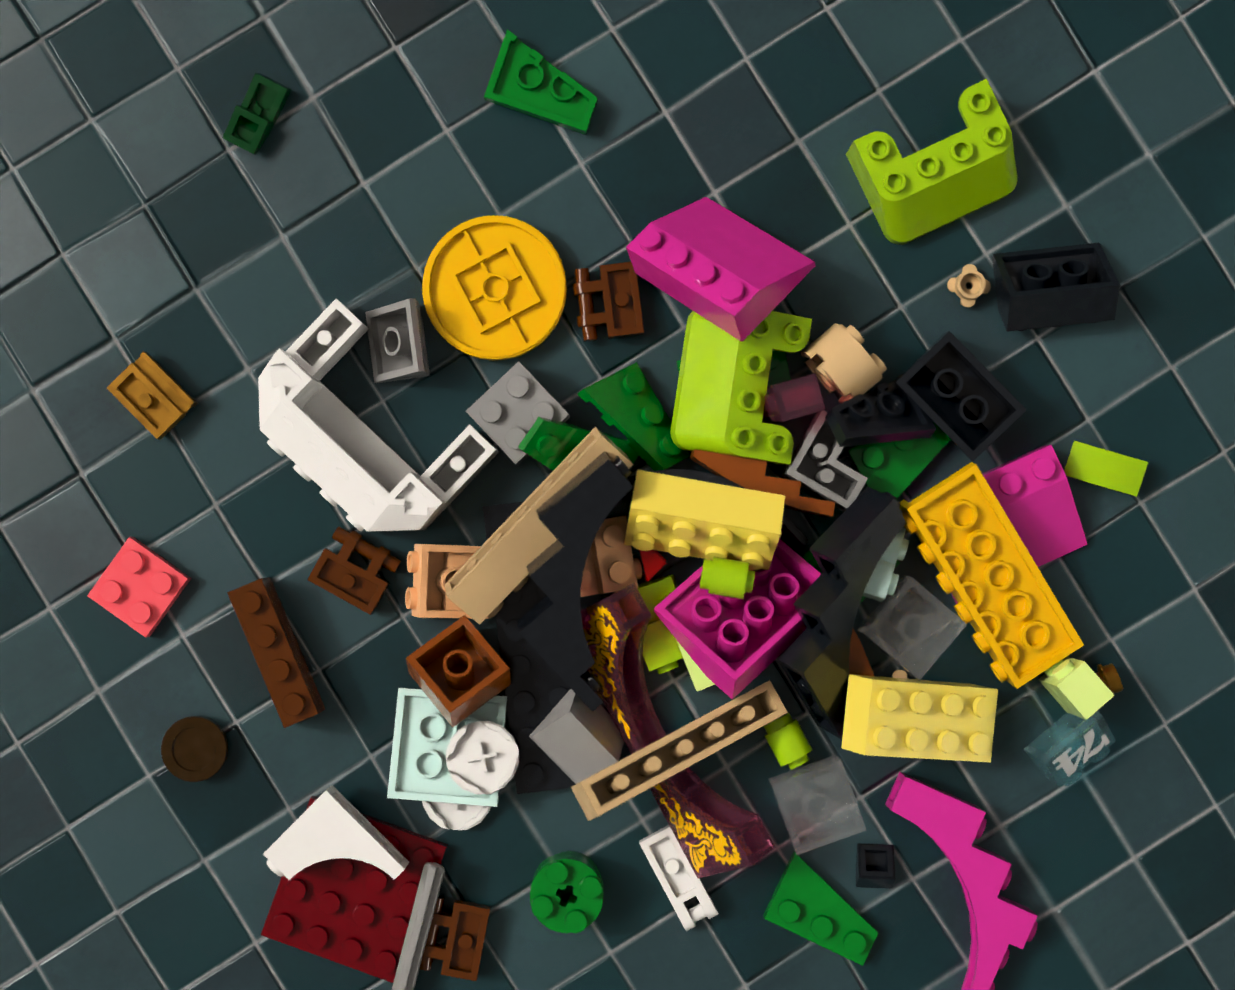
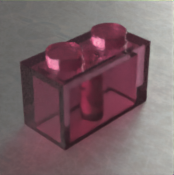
(793, 398)

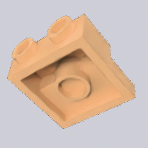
(609, 561)
(431, 570)

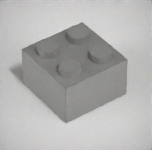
(512, 408)

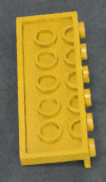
(990, 576)

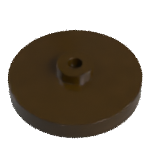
(194, 748)

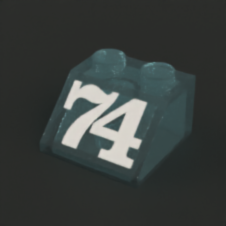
(1070, 747)

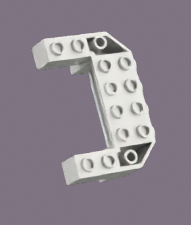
(341, 450)

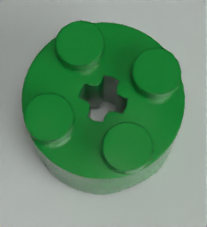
(577, 910)

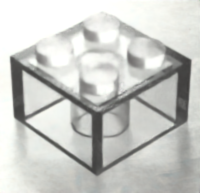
(912, 627)
(817, 804)

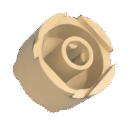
(843, 362)

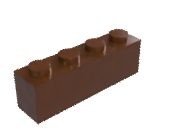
(276, 651)

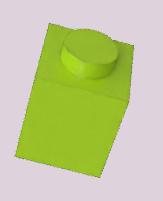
(660, 648)

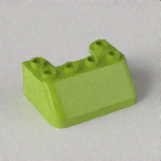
(943, 179)
(725, 386)

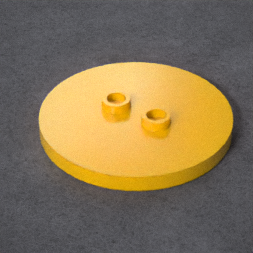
(494, 287)

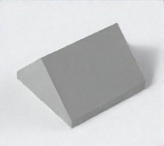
(397, 341)
(578, 738)

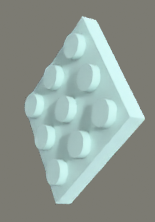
(420, 749)

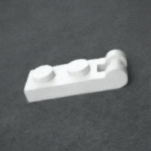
(677, 877)

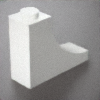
(332, 831)

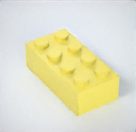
(704, 519)
(919, 719)

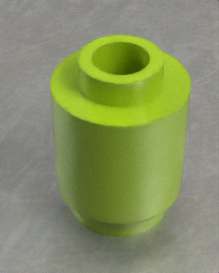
(727, 577)
(787, 741)

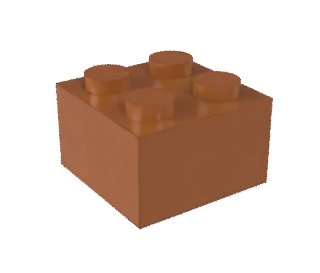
(458, 671)

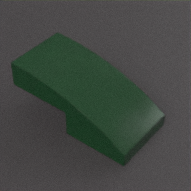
(257, 114)

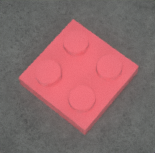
(139, 587)

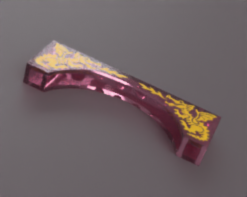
(707, 826)

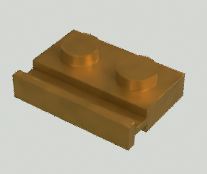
(151, 395)

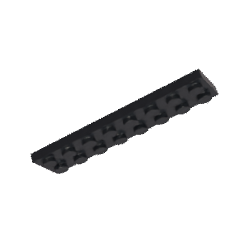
(534, 683)

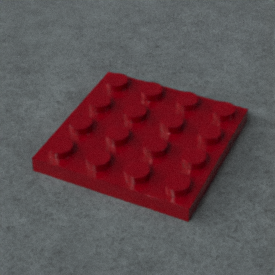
(352, 907)

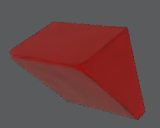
(652, 562)

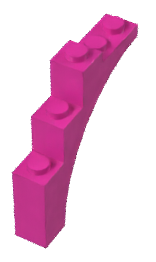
(982, 874)

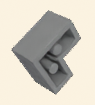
(817, 466)

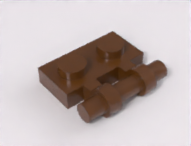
(620, 299)
(350, 581)
(464, 942)

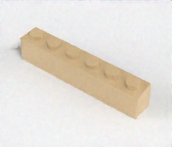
(503, 559)
(678, 750)

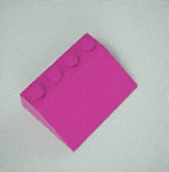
(718, 265)
(1038, 504)
(740, 637)

